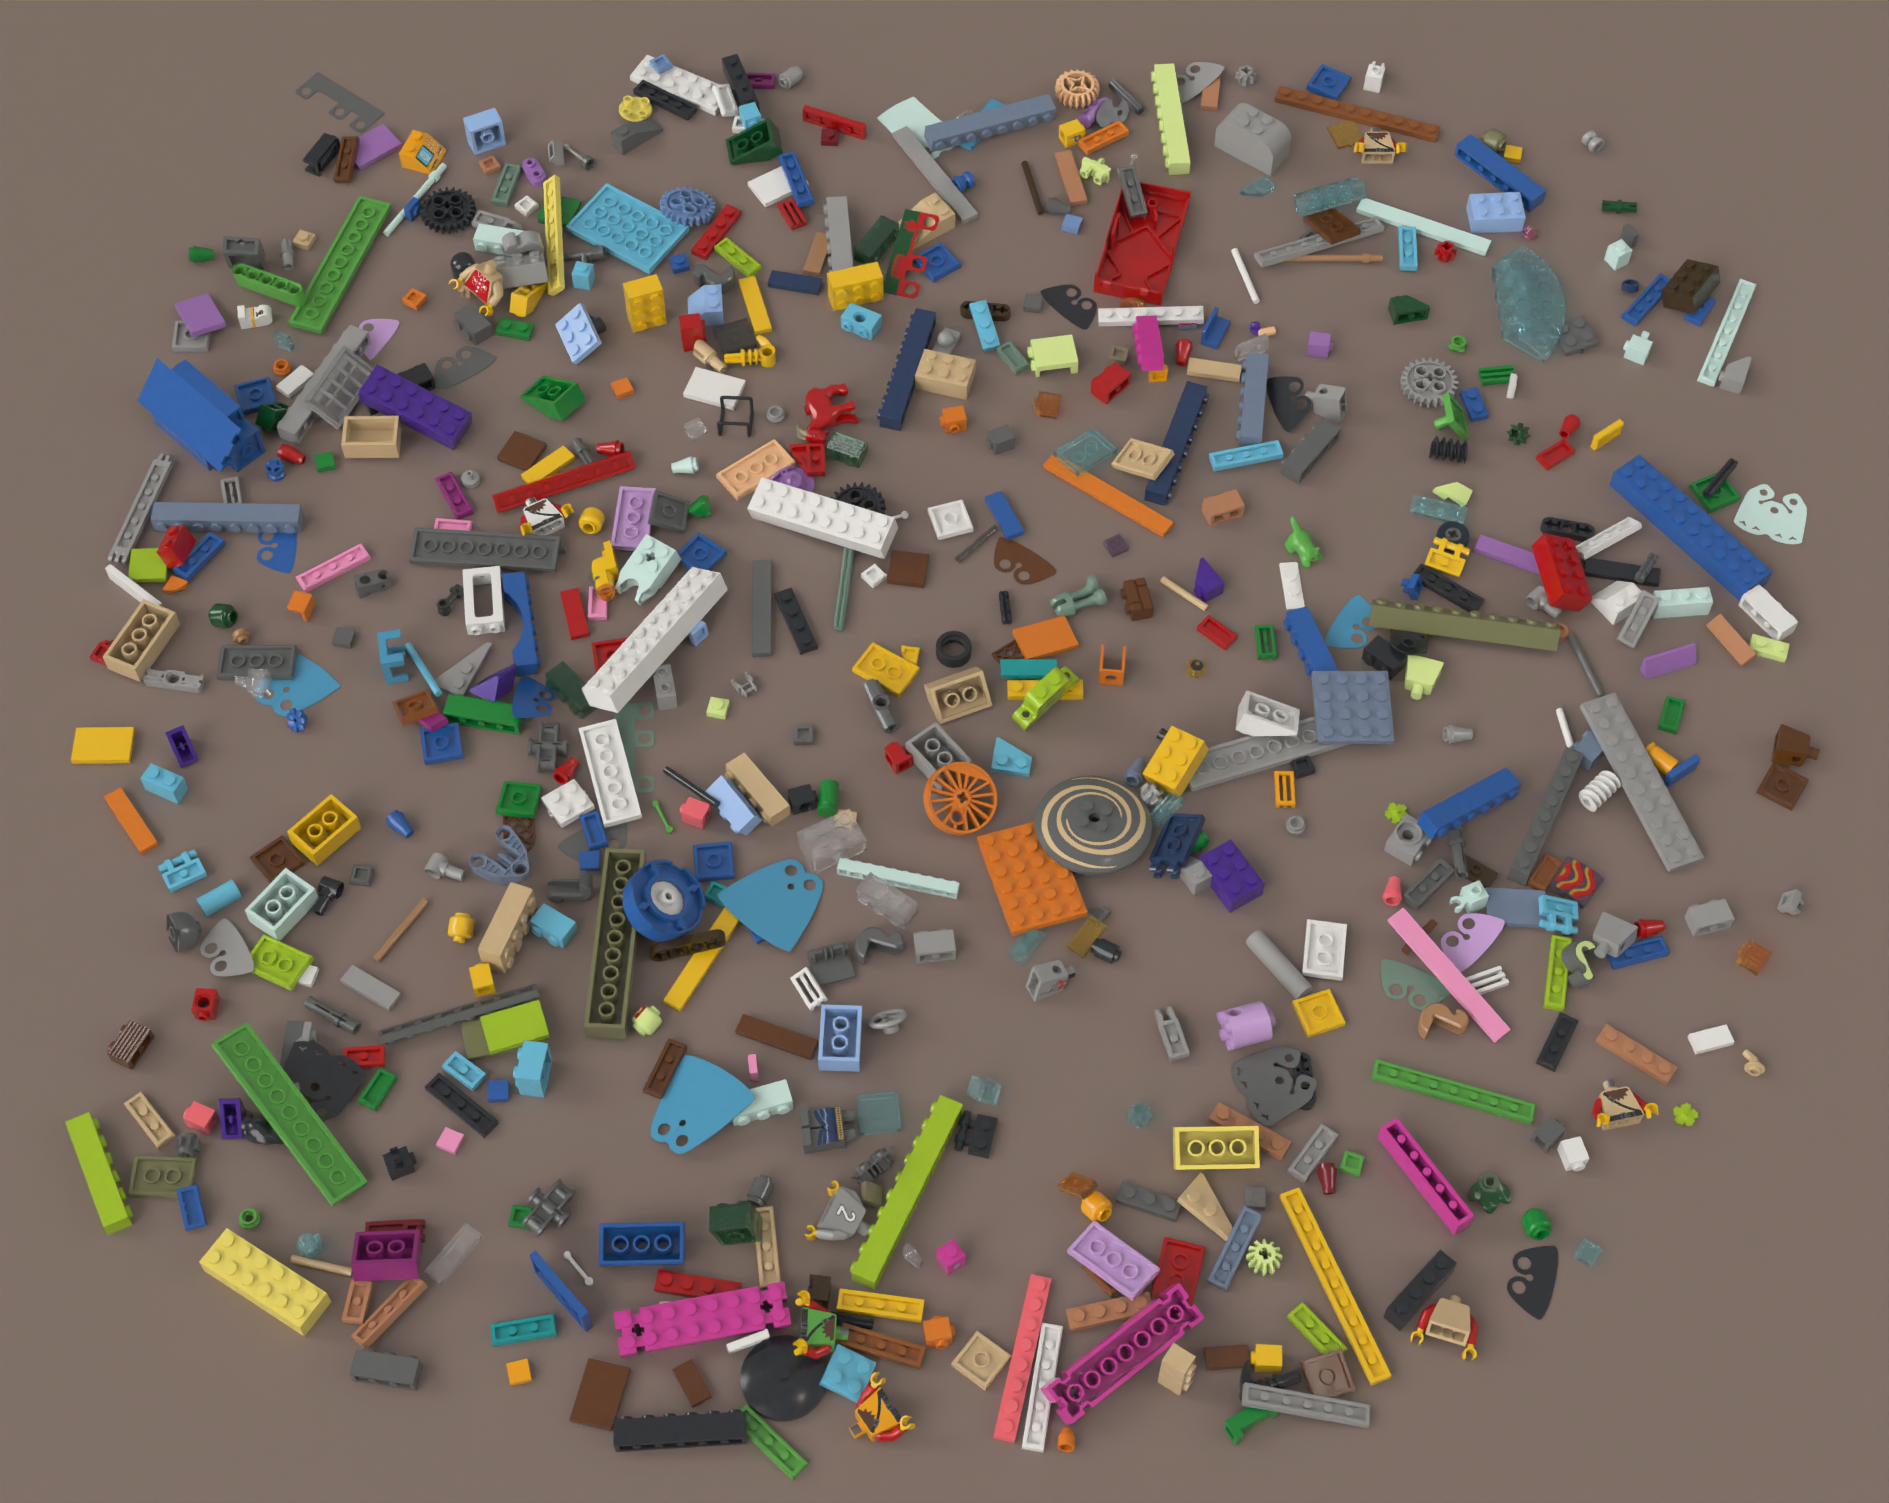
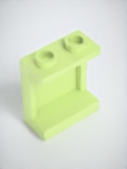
(1053, 354)

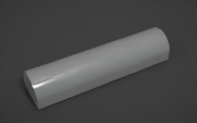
(1278, 964)

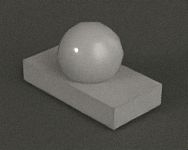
(947, 341)

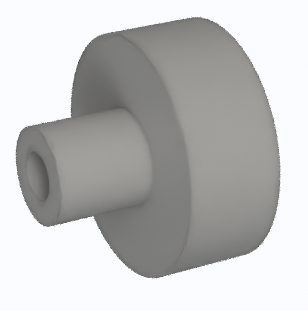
(470, 479)

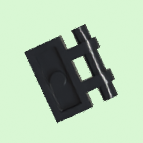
(982, 1135)

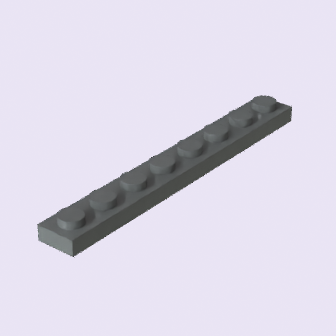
(451, 1016)

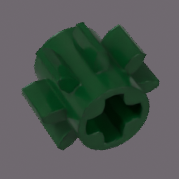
(1514, 433)

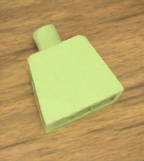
(1421, 675)

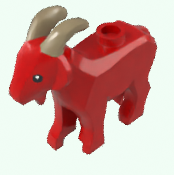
(824, 413)

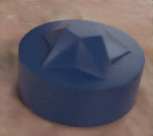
(1630, 286)

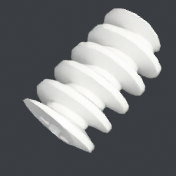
(1599, 790)

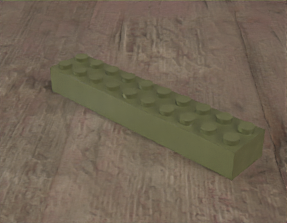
(613, 950)

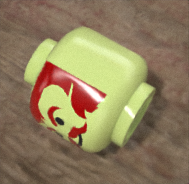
(646, 1020)

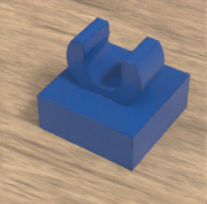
(1412, 586)

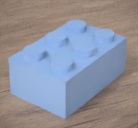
(1495, 212)
(840, 1038)

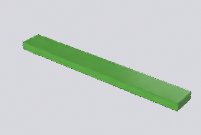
(1453, 1091)

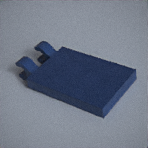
(1175, 843)

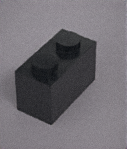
(1384, 657)

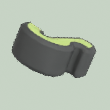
(1576, 962)

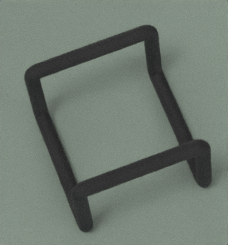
(749, 425)

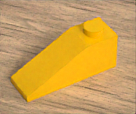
(526, 298)

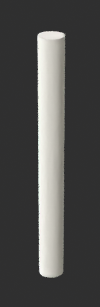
(1245, 276)

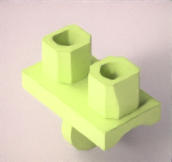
(1095, 168)

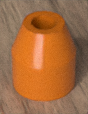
(1066, 1440)

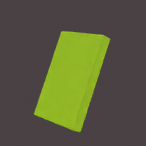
(279, 962)
(514, 1025)

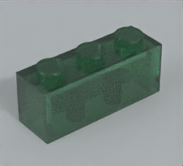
(876, 241)
(569, 689)

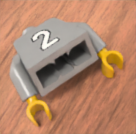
(841, 1216)

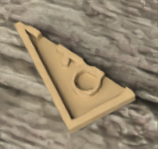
(1204, 1205)

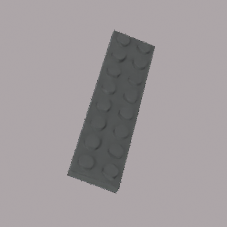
(485, 549)

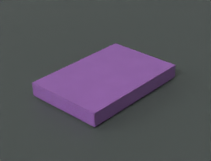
(375, 146)
(200, 315)

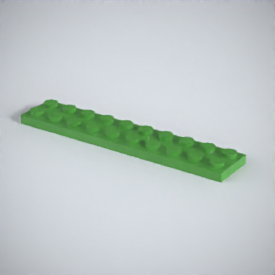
(340, 264)
(289, 1114)

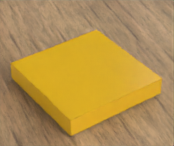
(1318, 1013)

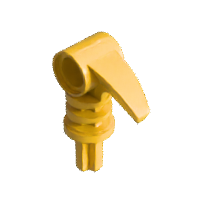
(765, 355)

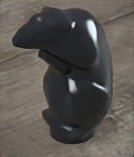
(259, 1131)

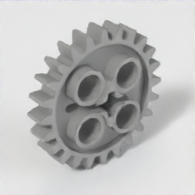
(1428, 382)

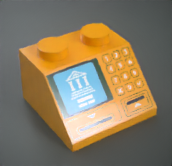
(421, 153)

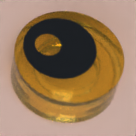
(1195, 668)

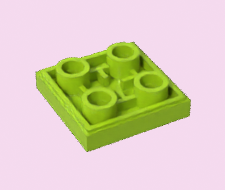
(147, 566)

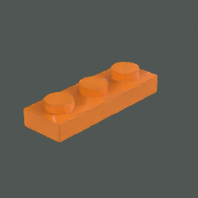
(1103, 137)

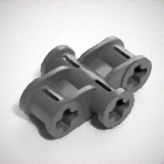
(547, 746)
(548, 1207)

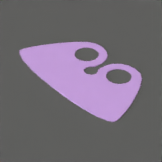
(380, 335)
(1481, 937)

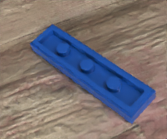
(796, 179)
(1645, 301)

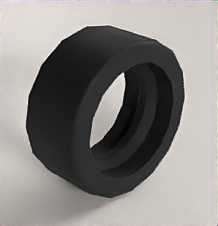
(956, 637)

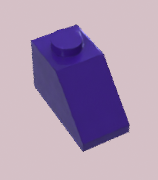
(1207, 582)

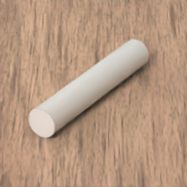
(1564, 727)

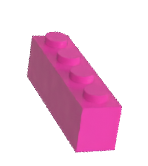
(1148, 343)

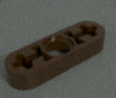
(998, 308)

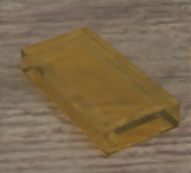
(1086, 935)

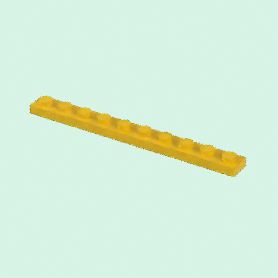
(1335, 1286)

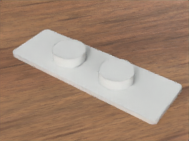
(1291, 585)

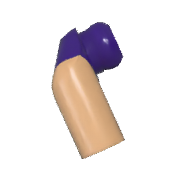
(1257, 330)

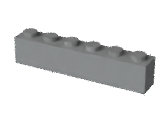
(838, 233)

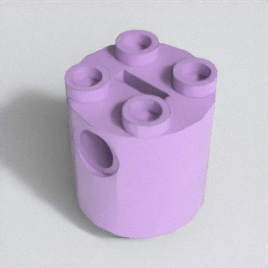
(1246, 1025)

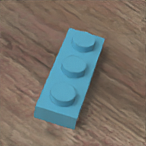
(1407, 248)
(984, 325)

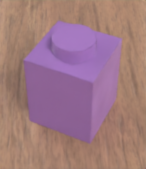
(1319, 344)

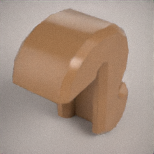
(1443, 1017)

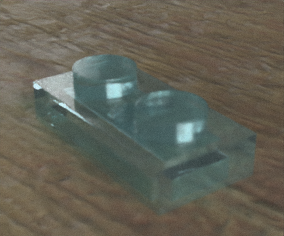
(1026, 946)

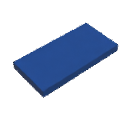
(561, 1291)

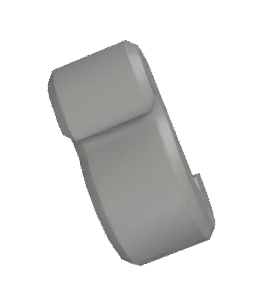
(523, 242)

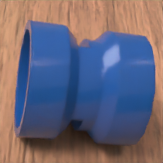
(964, 181)

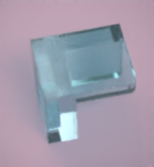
(984, 1089)

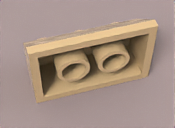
(958, 694)

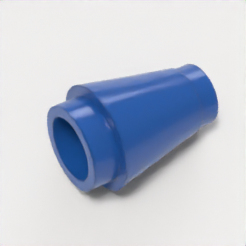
(400, 824)

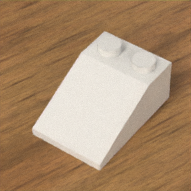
(1266, 717)

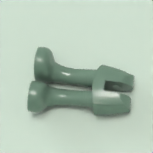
(1064, 602)

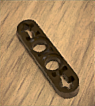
(667, 949)

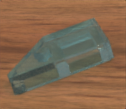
(1258, 188)

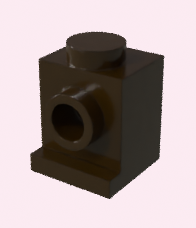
(820, 1289)

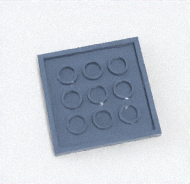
(1352, 707)

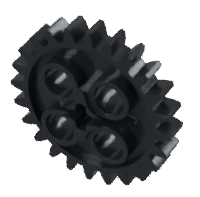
(448, 210)
(872, 498)

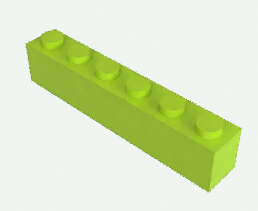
(99, 1173)

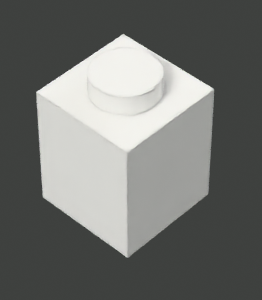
(1573, 1154)

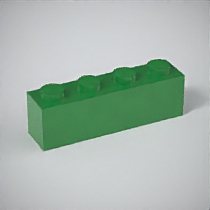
(482, 714)

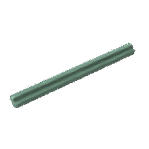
(843, 590)

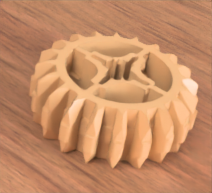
(1077, 88)

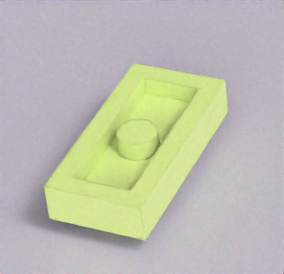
(1769, 648)

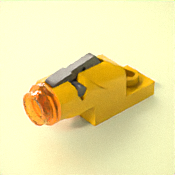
(604, 572)

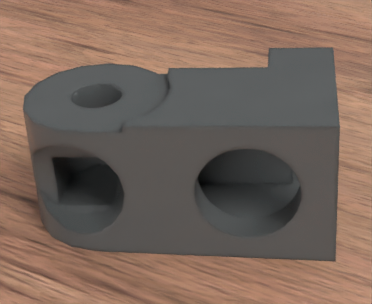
(372, 582)

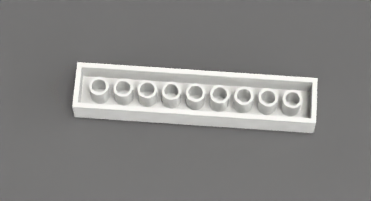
(654, 639)

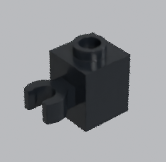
(399, 1162)

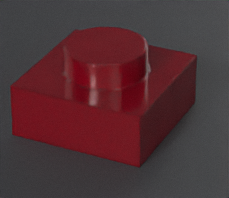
(829, 137)

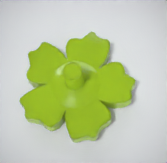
(1395, 812)
(1685, 1115)

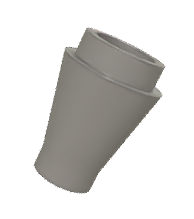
(1456, 734)

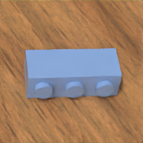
(734, 806)

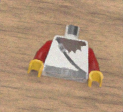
(543, 517)

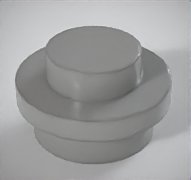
(775, 414)
(1295, 825)

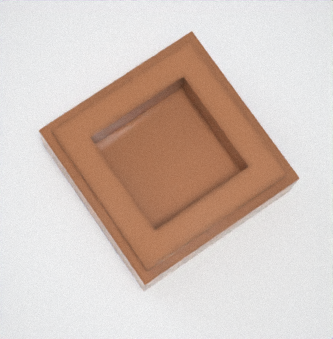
(490, 165)

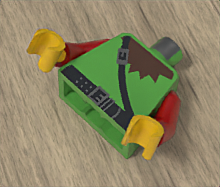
(817, 1329)

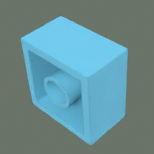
(533, 1068)

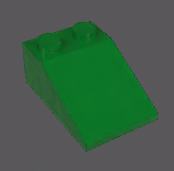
(554, 397)

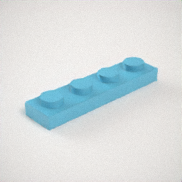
(1246, 455)

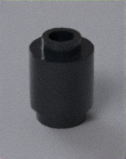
(1106, 950)

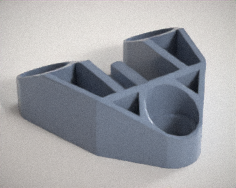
(493, 871)

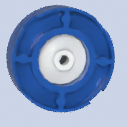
(663, 900)

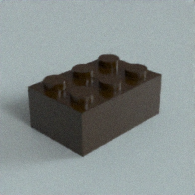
(1690, 286)

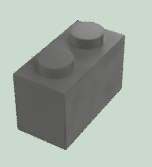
(473, 324)

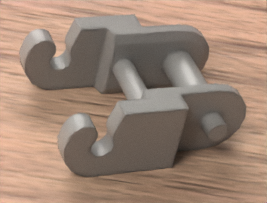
(739, 688)

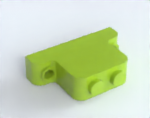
(1044, 695)

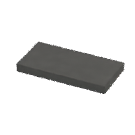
(238, 659)

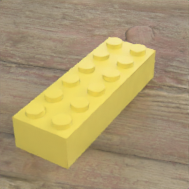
(265, 1282)

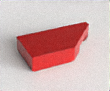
(99, 651)

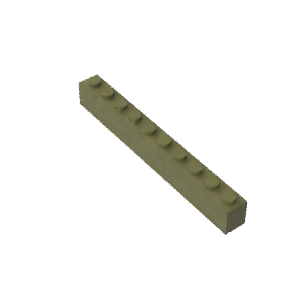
(1464, 625)

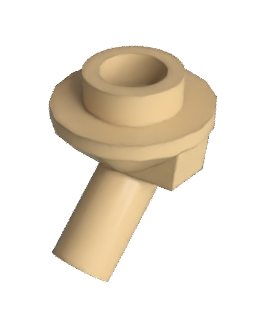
(1753, 1067)

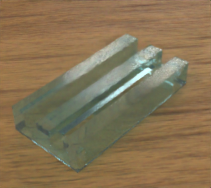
(1166, 809)

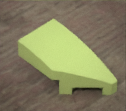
(1455, 491)

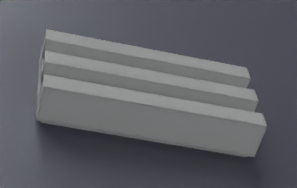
(229, 481)

